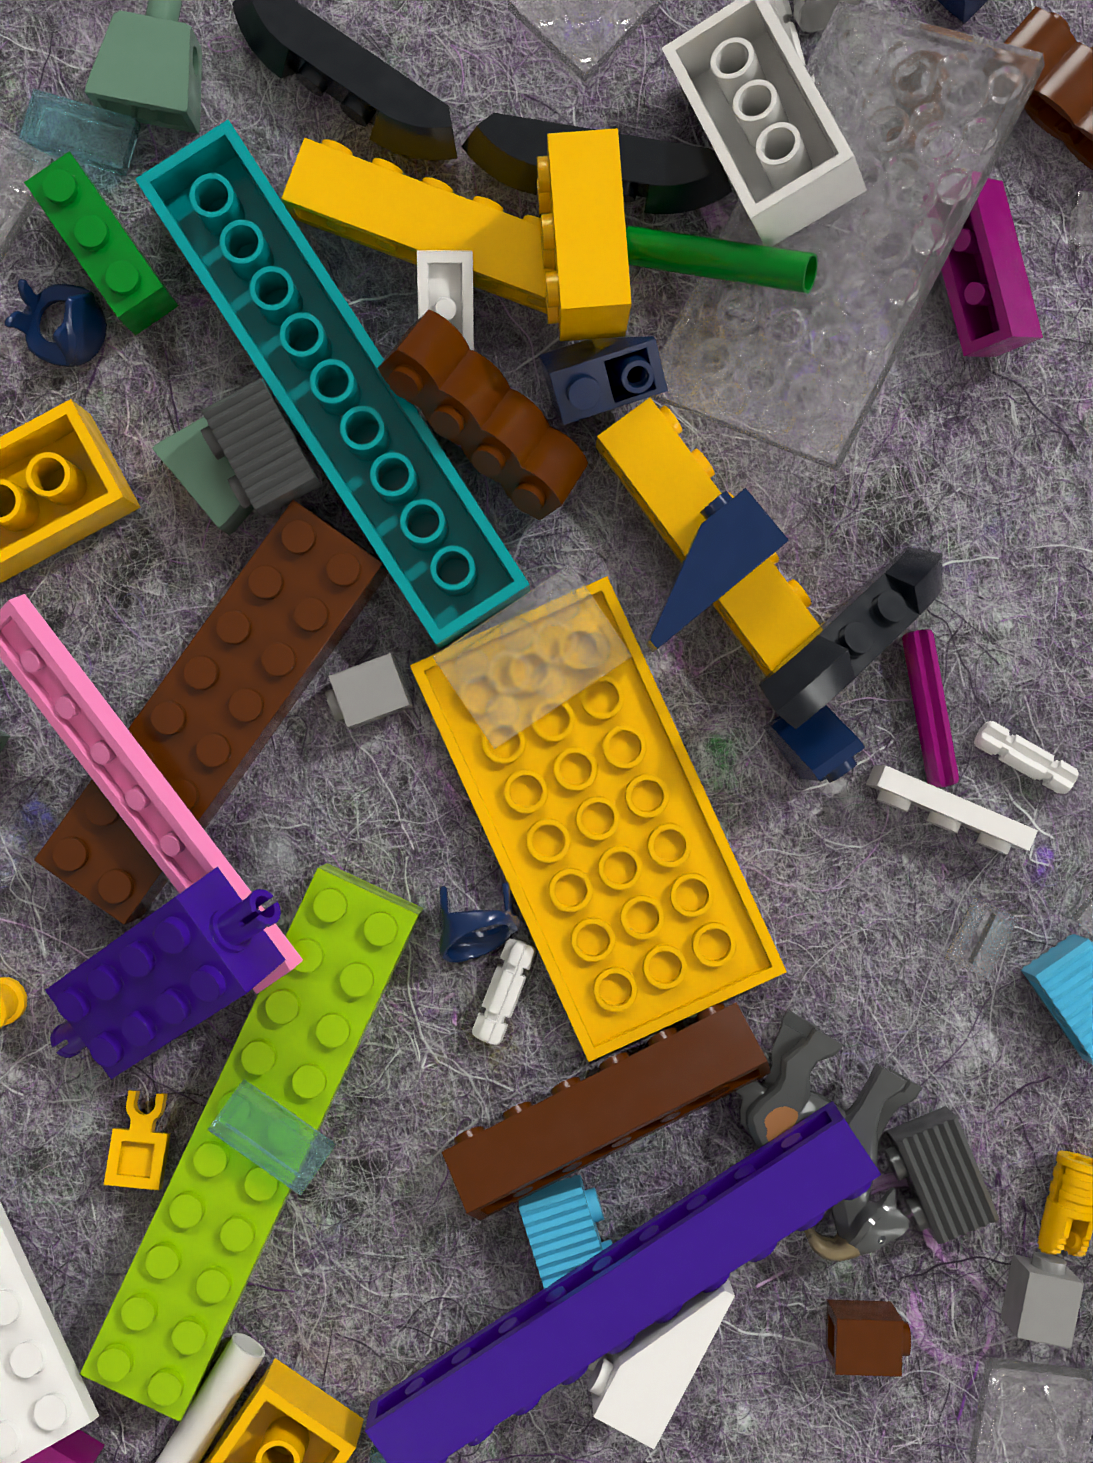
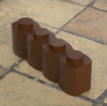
(1064, 92)
(478, 410)

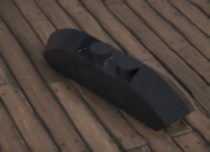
(370, 91)
(666, 173)
(854, 635)

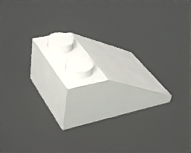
(647, 1379)

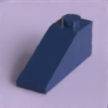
(722, 553)

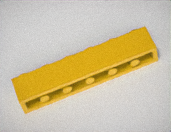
(404, 215)
(672, 491)

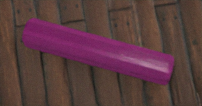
(930, 708)

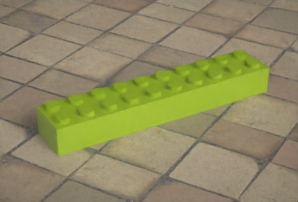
(218, 1200)

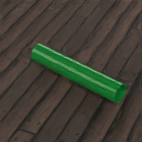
(722, 259)

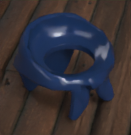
(76, 338)
(457, 938)

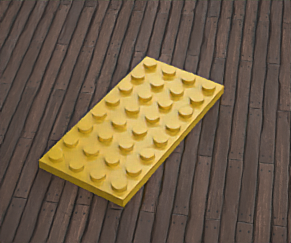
(611, 851)

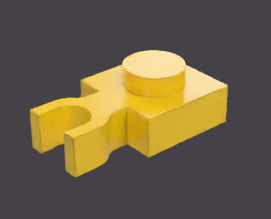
(138, 1153)

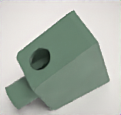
(150, 68)
(203, 475)

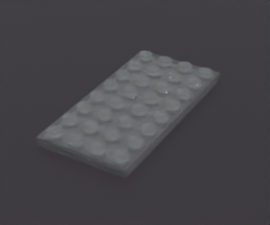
(926, 129)

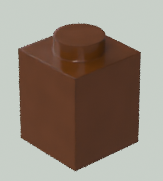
(866, 1338)

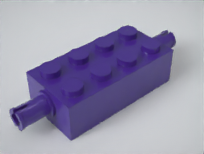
(166, 974)

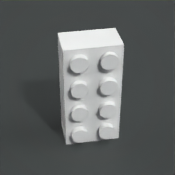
(765, 119)

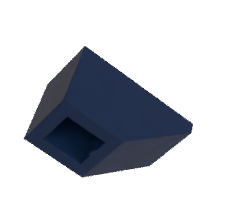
(602, 375)
(817, 748)

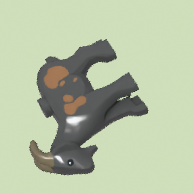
(786, 1099)

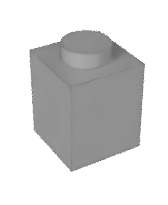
(368, 692)
(1042, 1299)

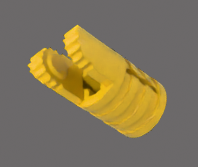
(1068, 1207)

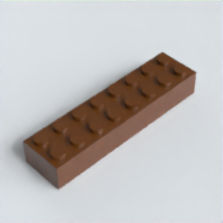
(222, 700)

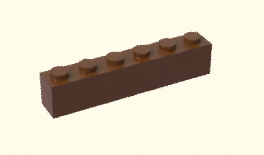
(605, 1111)

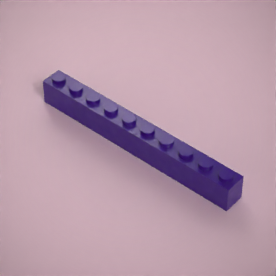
(622, 1291)

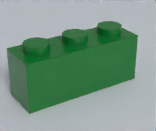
(101, 243)

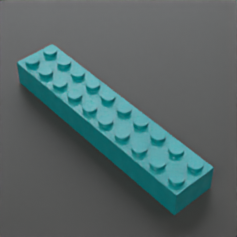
(331, 384)

